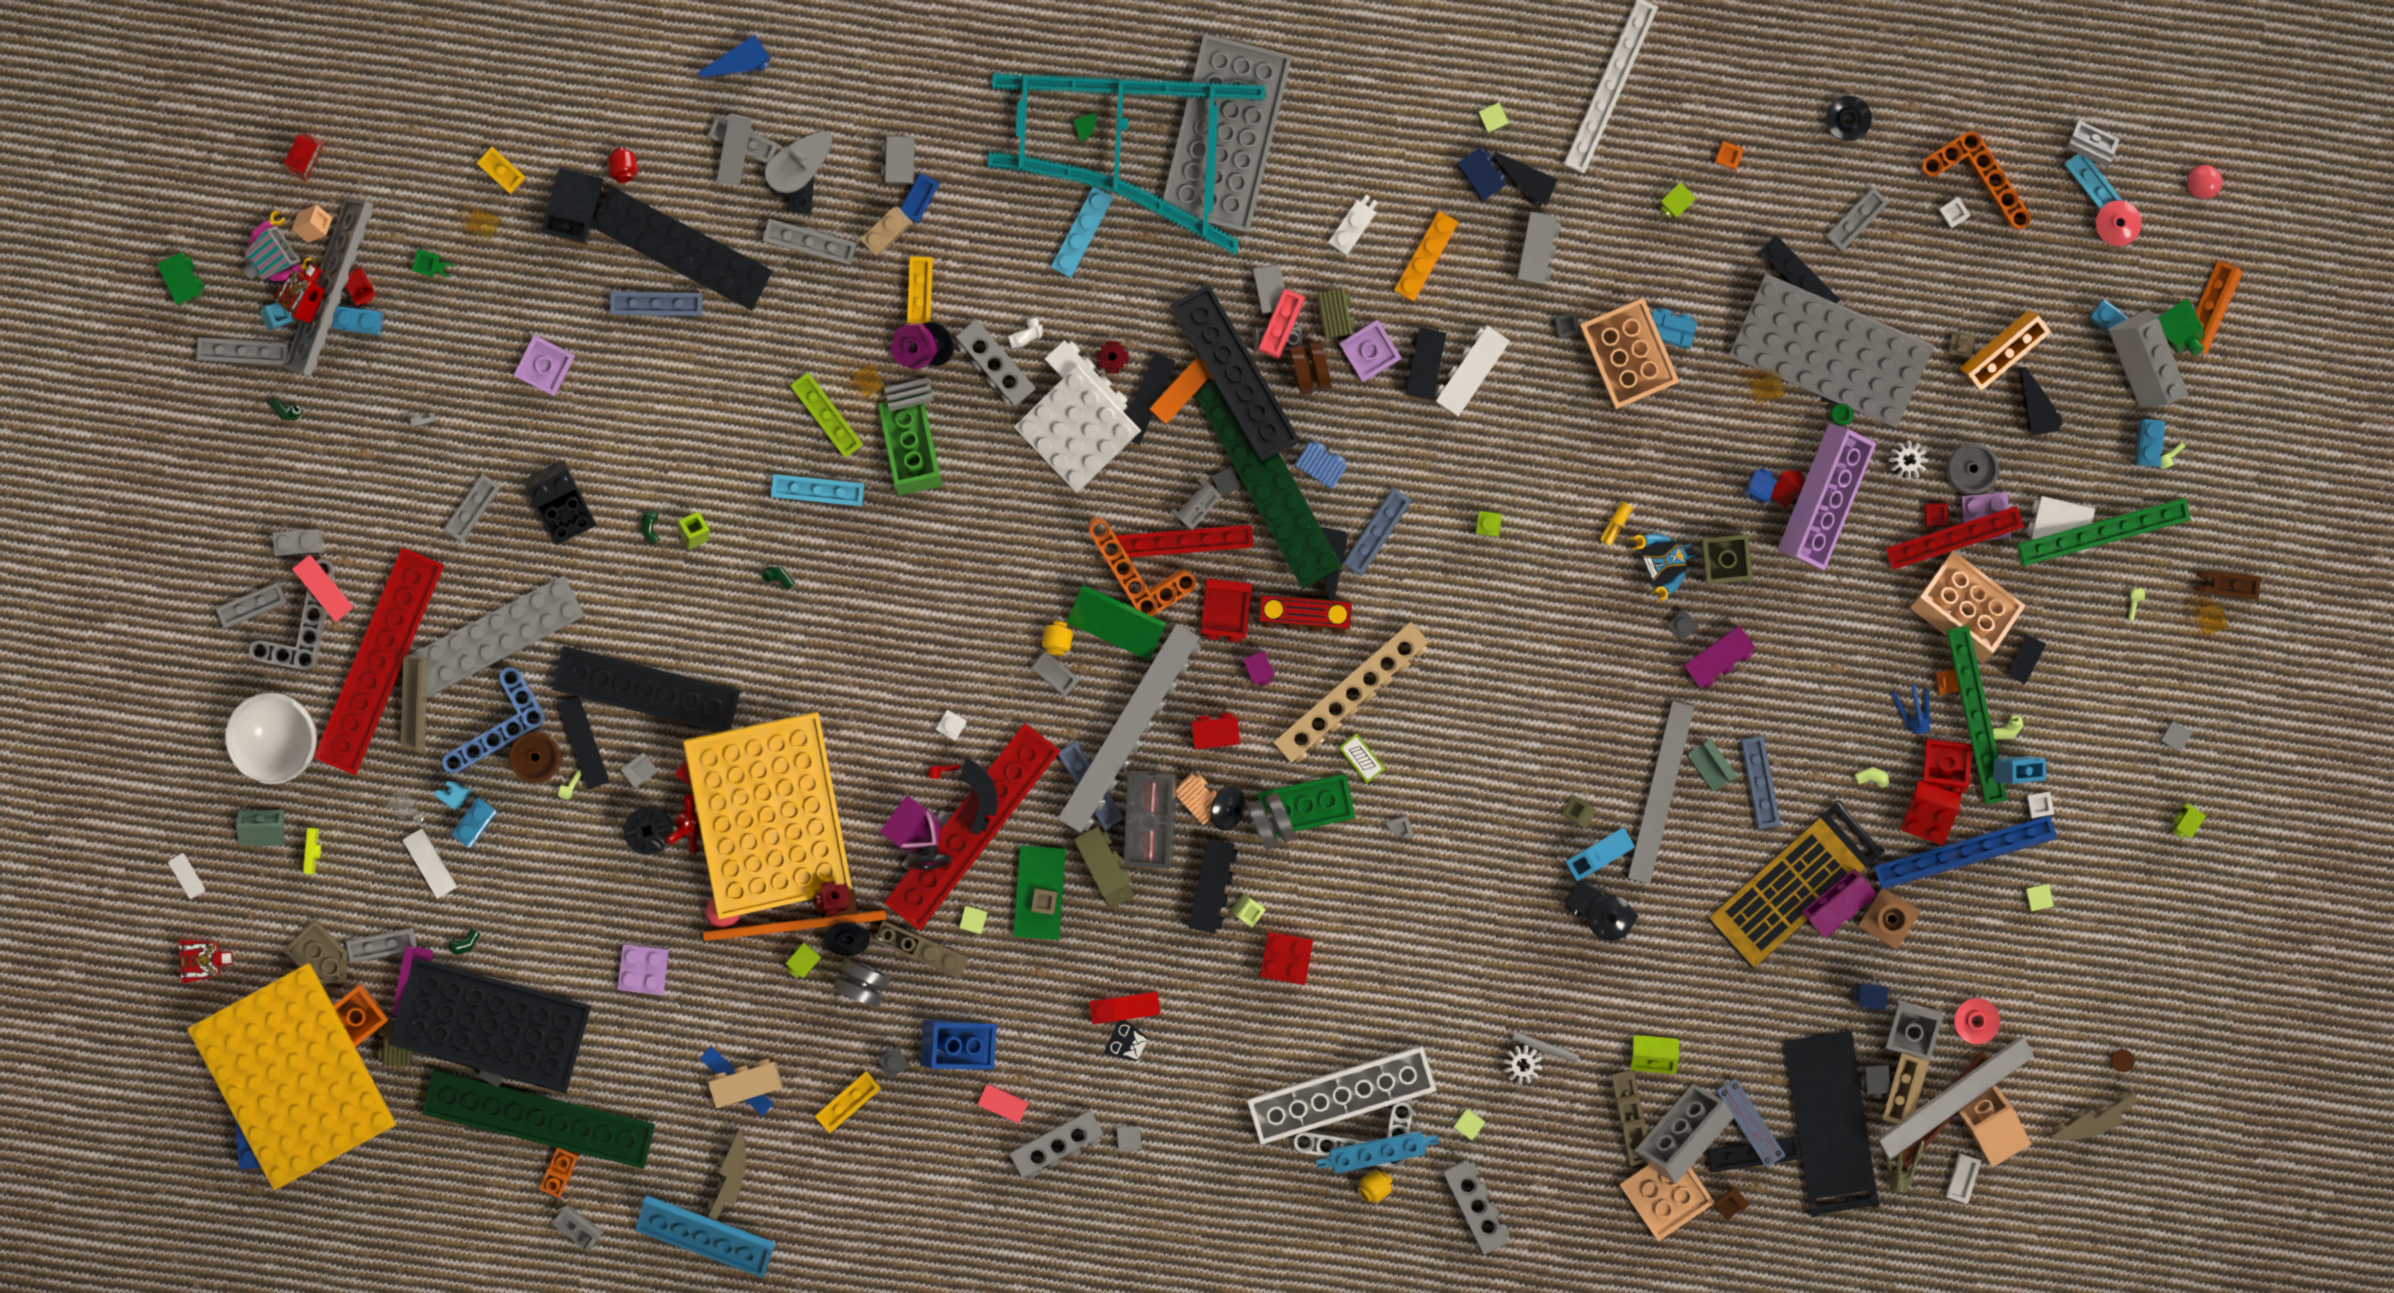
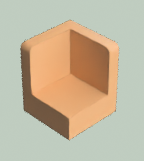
(312, 223)

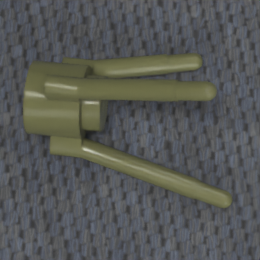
(1898, 1178)

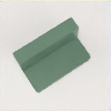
(1711, 765)
(260, 827)

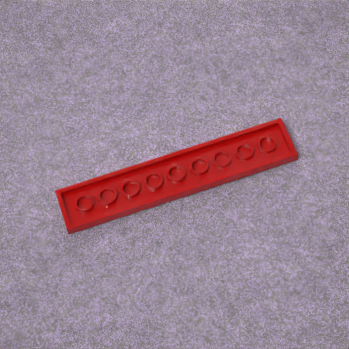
(379, 661)
(1014, 776)

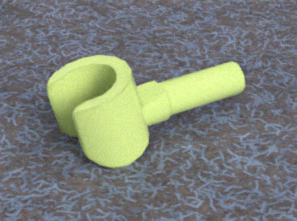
(2166, 460)
(2135, 595)
(566, 791)

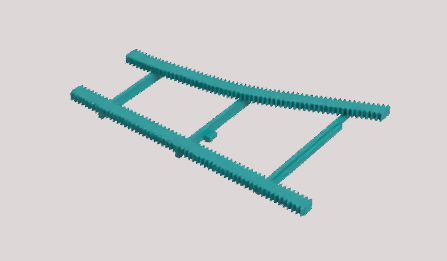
(1113, 183)

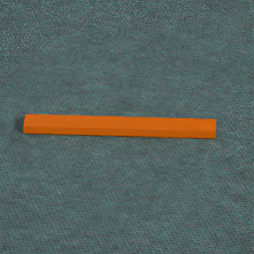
(793, 925)

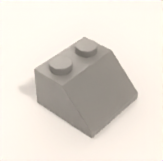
(1914, 1030)

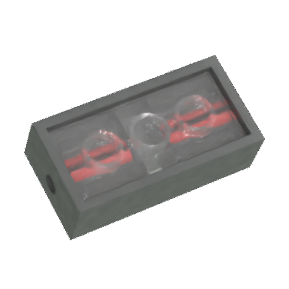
(1150, 819)

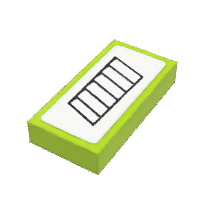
(1361, 758)

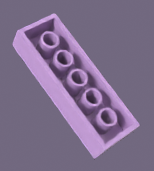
(1826, 496)

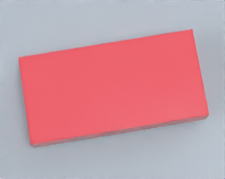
(1003, 1103)

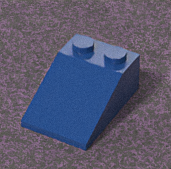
(958, 1045)

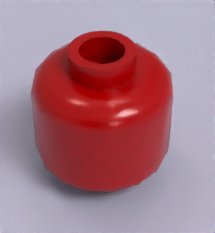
(622, 165)

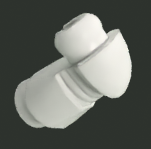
(1024, 336)

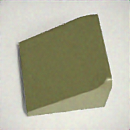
(1579, 811)

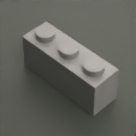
(1538, 249)

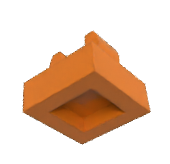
(1946, 682)

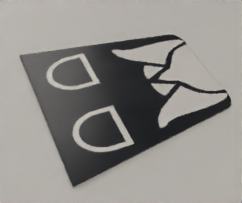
(1126, 1042)

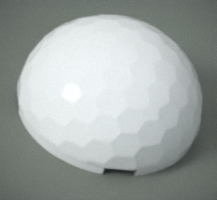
(271, 738)

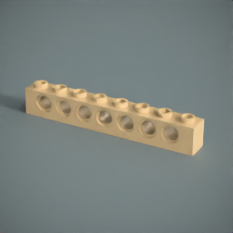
(1408, 634)

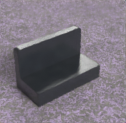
(2025, 658)

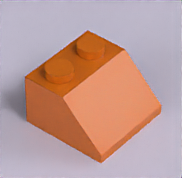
(360, 1014)

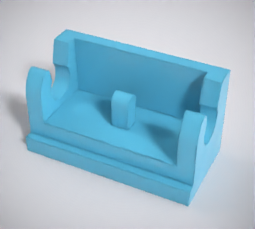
(455, 795)

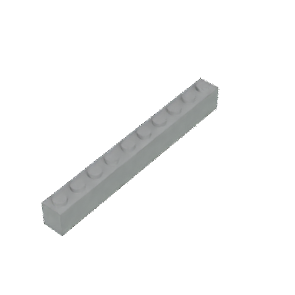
(1128, 729)

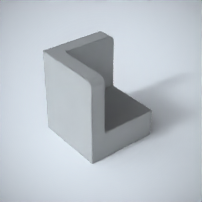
(639, 770)

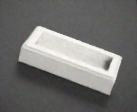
(1963, 1178)

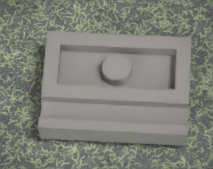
(2093, 143)

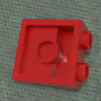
(1947, 765)

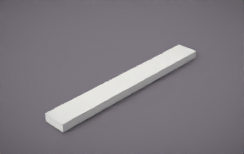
(1610, 86)

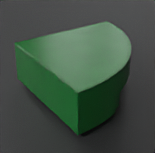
(1085, 126)

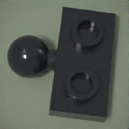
(799, 201)

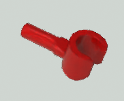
(935, 771)

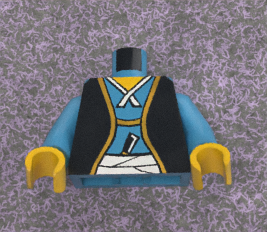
(1663, 561)

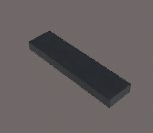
(1149, 393)
(583, 742)
(1744, 1155)

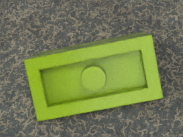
(1655, 1054)

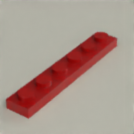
(1955, 537)
(1187, 541)

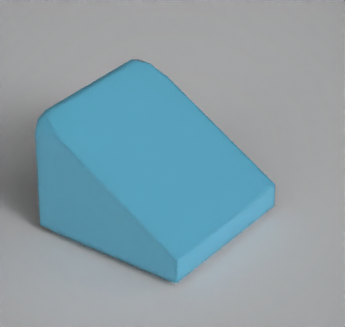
(275, 316)

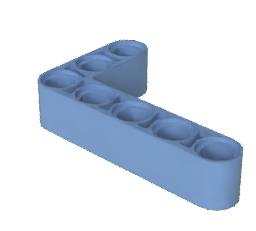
(501, 729)

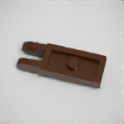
(2231, 585)

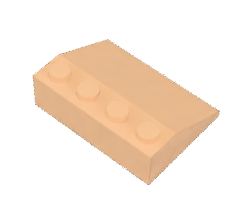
(1629, 353)
(1964, 596)

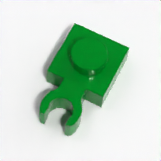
(428, 264)

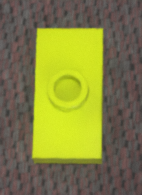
(312, 851)

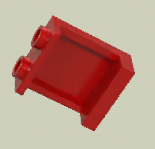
(1226, 610)

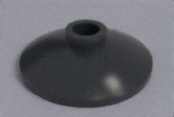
(1860, 115)
(946, 344)
(1228, 808)
(1598, 917)
(846, 938)

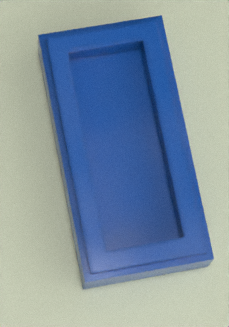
(919, 197)

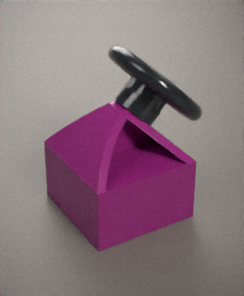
(916, 832)

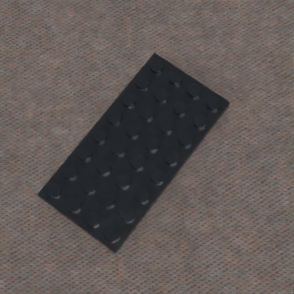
(490, 1025)

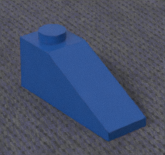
(742, 59)
(1760, 486)

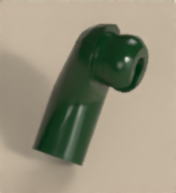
(285, 412)
(647, 524)
(778, 574)
(466, 945)

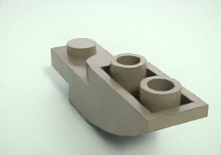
(921, 949)
(2086, 1125)
(733, 1167)

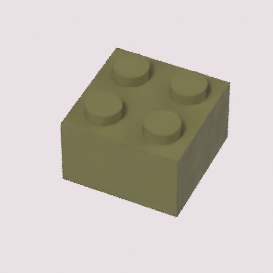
(1726, 559)

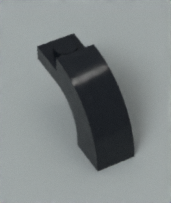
(986, 790)

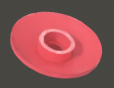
(2107, 227)
(1988, 1024)

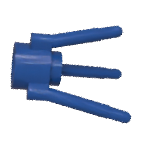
(1919, 723)

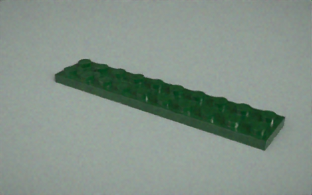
(1274, 496)
(538, 1119)

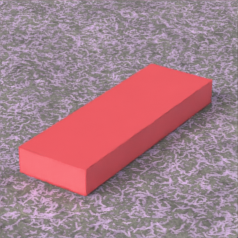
(1281, 324)
(323, 588)

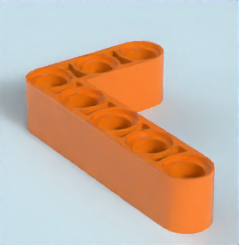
(1983, 174)
(1131, 574)

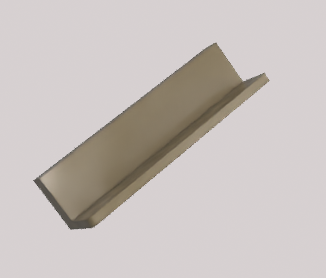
(414, 702)

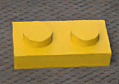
(501, 170)

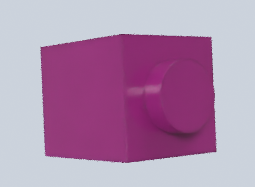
(1259, 669)

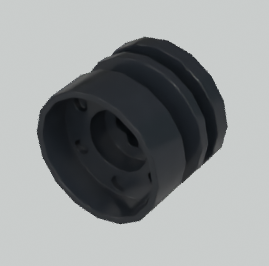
(643, 817)

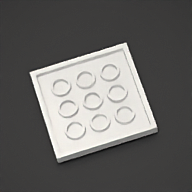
(1077, 428)

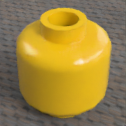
(1057, 638)
(1375, 1186)

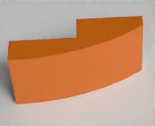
(559, 1172)

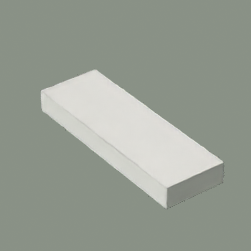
(430, 863)

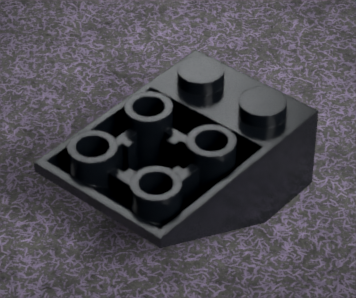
(572, 206)
(559, 502)

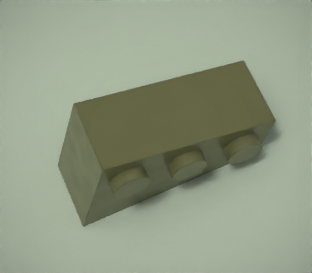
(1105, 866)

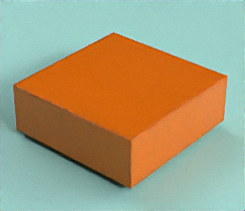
(1729, 155)

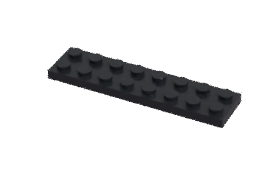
(681, 248)
(1234, 373)
(646, 690)

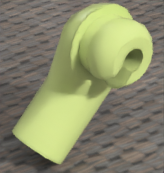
(2010, 730)
(1873, 774)

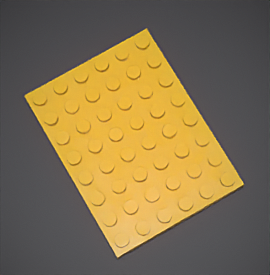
(766, 814)
(292, 1076)

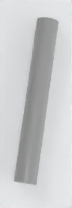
(1545, 1047)

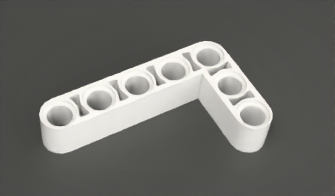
(1317, 1138)

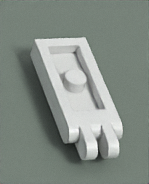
(1353, 226)

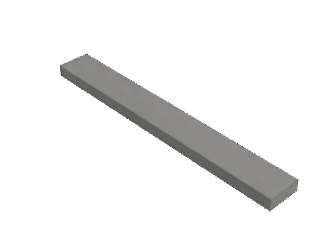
(1661, 792)
(1955, 1097)

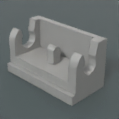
(1198, 505)
(577, 1227)

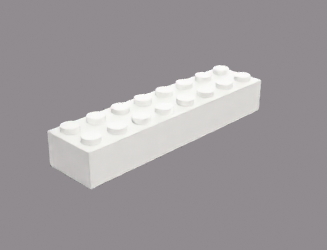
(1341, 1095)

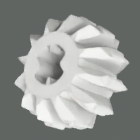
(1911, 467)
(1528, 1059)

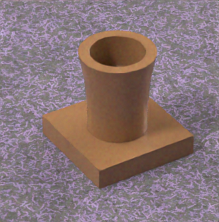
(1876, 918)

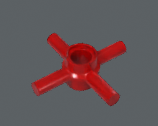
(687, 824)

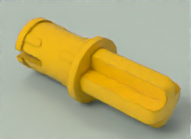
(1616, 523)

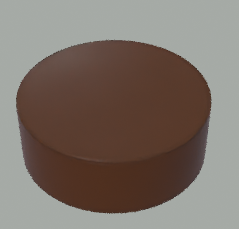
(2122, 1060)

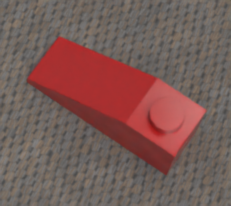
(1124, 1007)

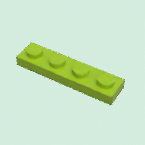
(826, 415)

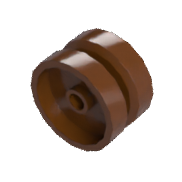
(1310, 368)
(549, 760)

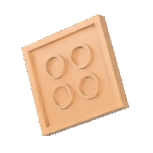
(1663, 1203)

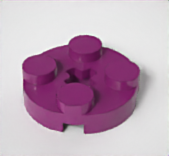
(925, 346)

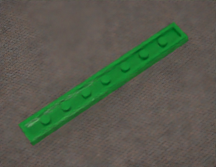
(2103, 532)
(1975, 712)

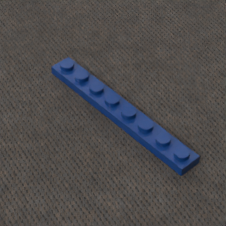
(1965, 852)

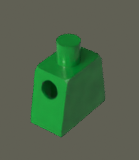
(2182, 328)

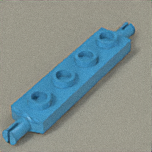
(1377, 1152)

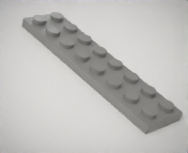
(335, 268)
(500, 634)

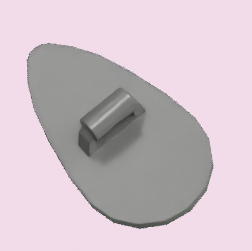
(798, 162)

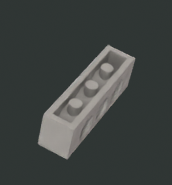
(976, 332)
(1085, 1122)
(1487, 1240)

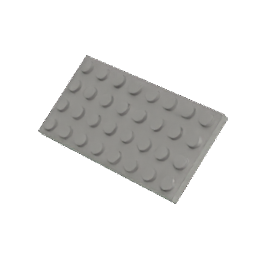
(1242, 133)
(1831, 350)

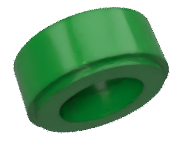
(1841, 414)

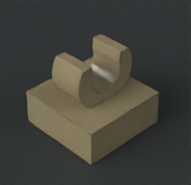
(1961, 344)
(1044, 901)

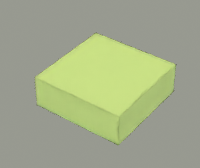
(1493, 117)
(2039, 897)
(973, 919)
(1469, 1124)

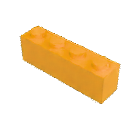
(2005, 350)

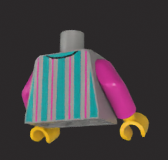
(271, 253)

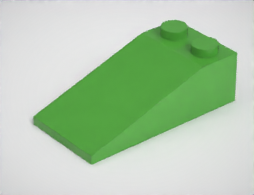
(910, 448)

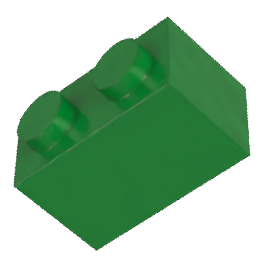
(181, 278)

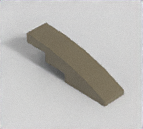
(1630, 1113)

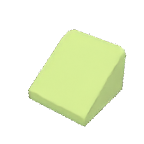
(1247, 910)

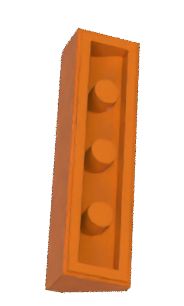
(2216, 300)

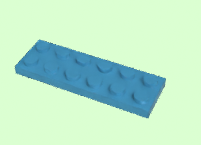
(704, 1236)

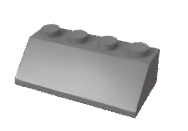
(2148, 360)
(1684, 1133)

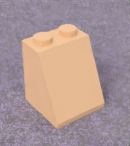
(1994, 1126)

